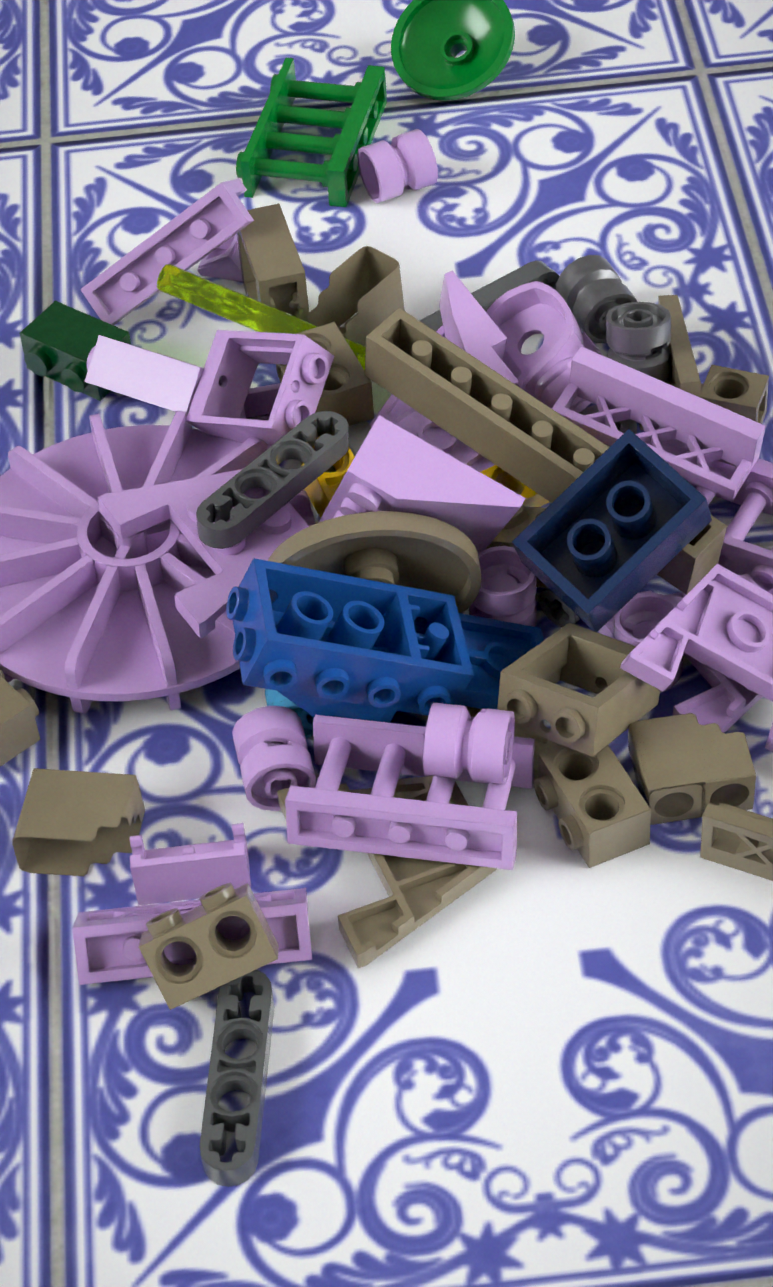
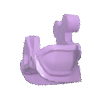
(540, 310)

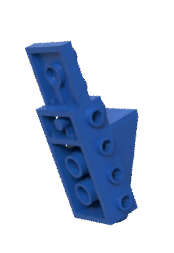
(366, 644)

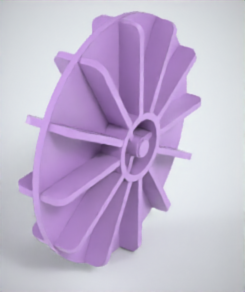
(98, 610)

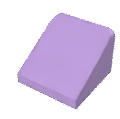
(223, 262)

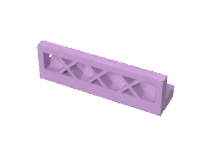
(179, 243)
(664, 415)
(110, 938)

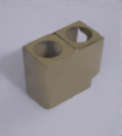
(362, 286)
(688, 766)
(76, 820)

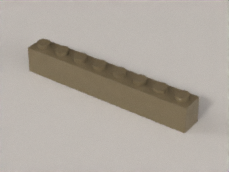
(503, 423)

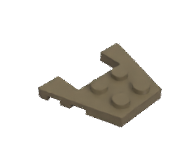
(414, 886)

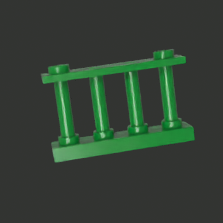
(357, 127)

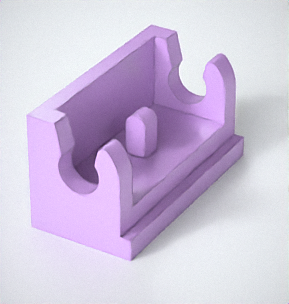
(188, 870)

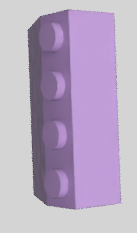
(412, 476)

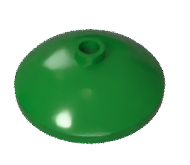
(436, 31)

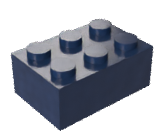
(612, 530)

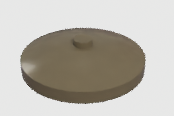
(392, 550)

